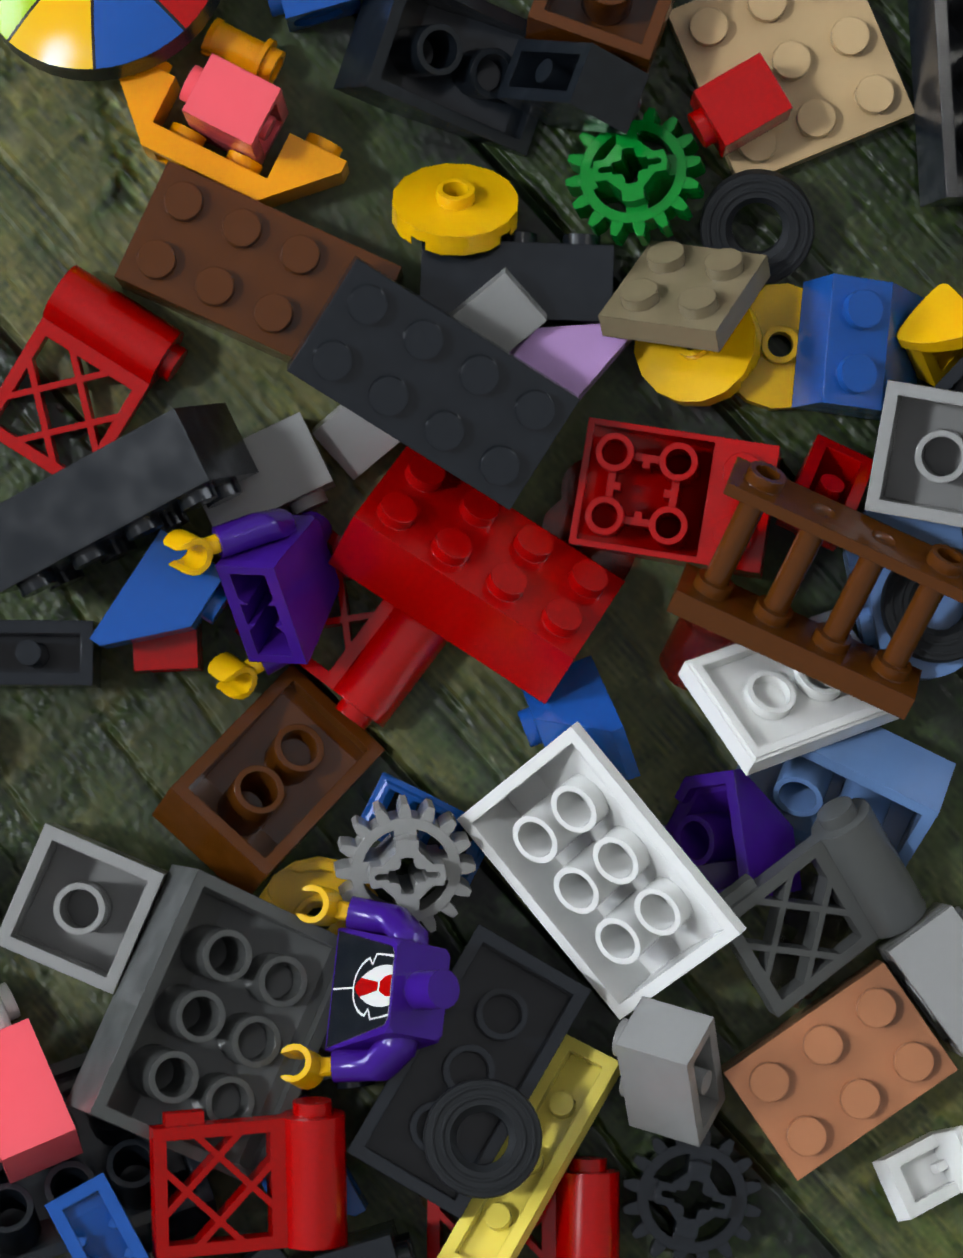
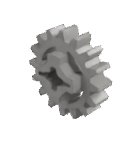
(429, 866)

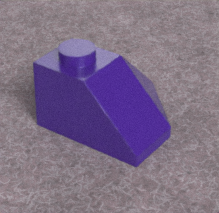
(729, 828)

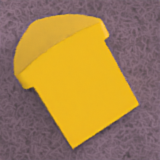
(934, 334)

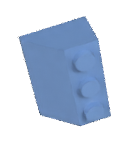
(889, 772)

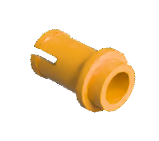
(243, 50)

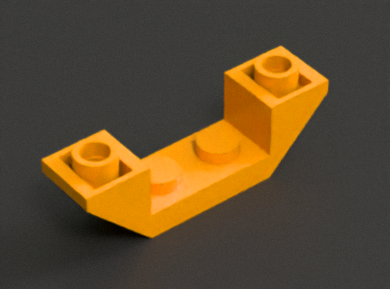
(298, 171)

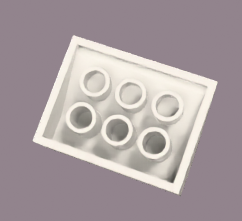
(600, 871)

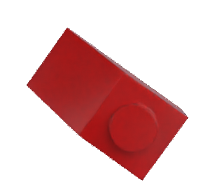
(834, 473)

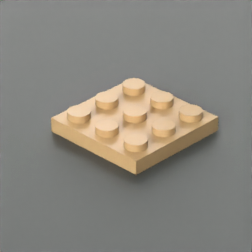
(822, 56)

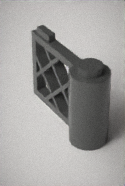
(859, 873)

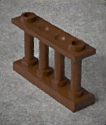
(823, 648)

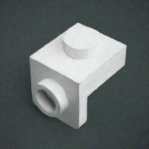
(923, 1172)

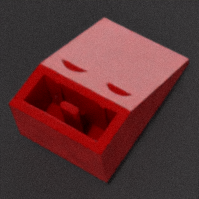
(662, 494)

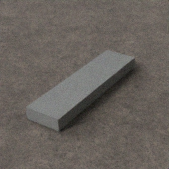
(496, 310)

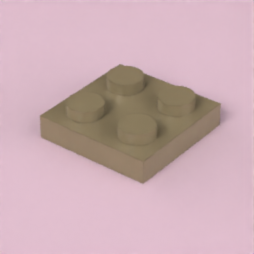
(685, 295)

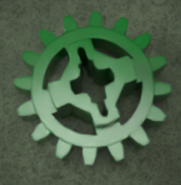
(610, 167)

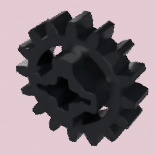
(686, 1224)

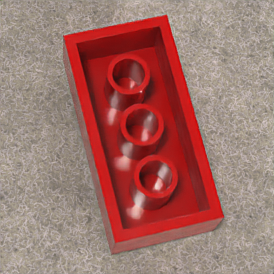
(476, 573)

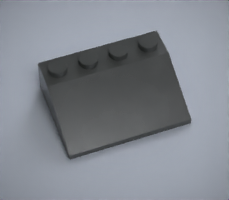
(206, 1014)

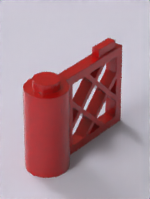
(110, 335)
(379, 662)
(303, 1180)
(577, 1221)

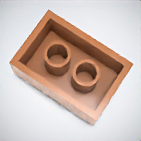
(838, 1068)

